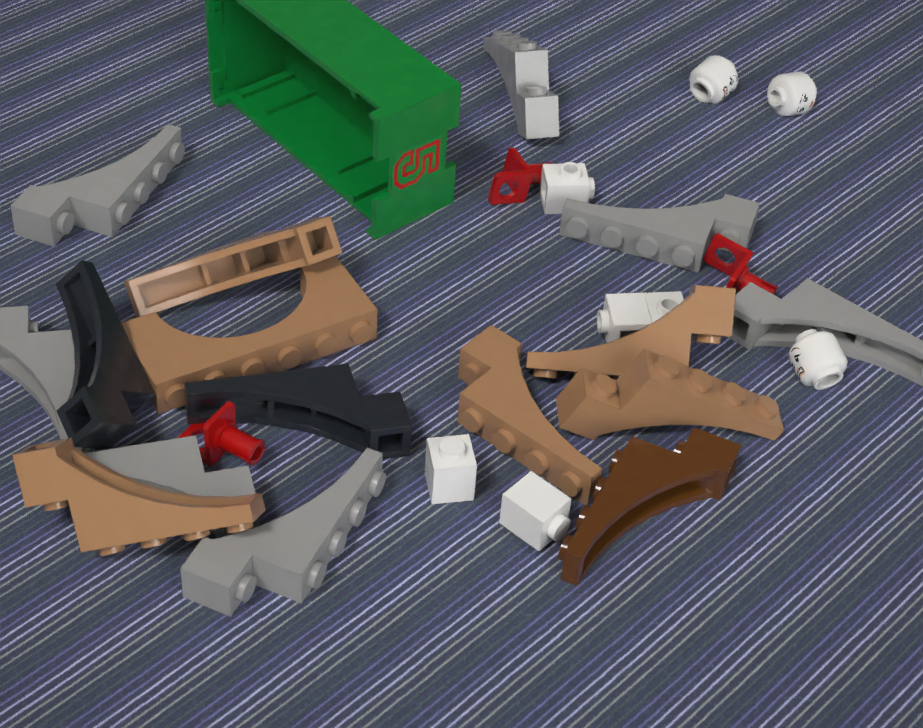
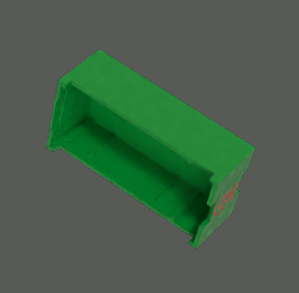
(340, 101)

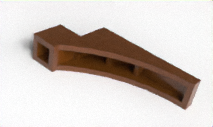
(645, 484)

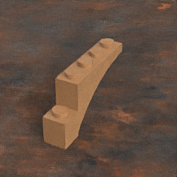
(234, 265)
(704, 313)
(662, 393)
(506, 415)
(119, 510)

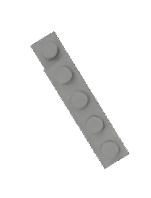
(527, 82)
(99, 199)
(662, 234)
(775, 322)
(38, 361)
(177, 468)
(286, 553)

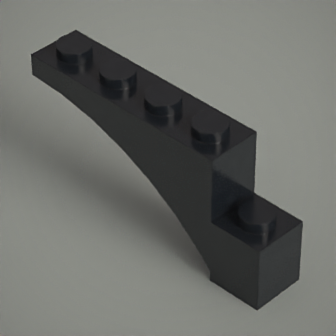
(107, 371)
(311, 401)

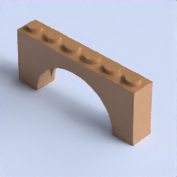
(327, 320)

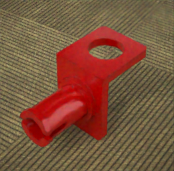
(517, 176)
(739, 268)
(223, 436)

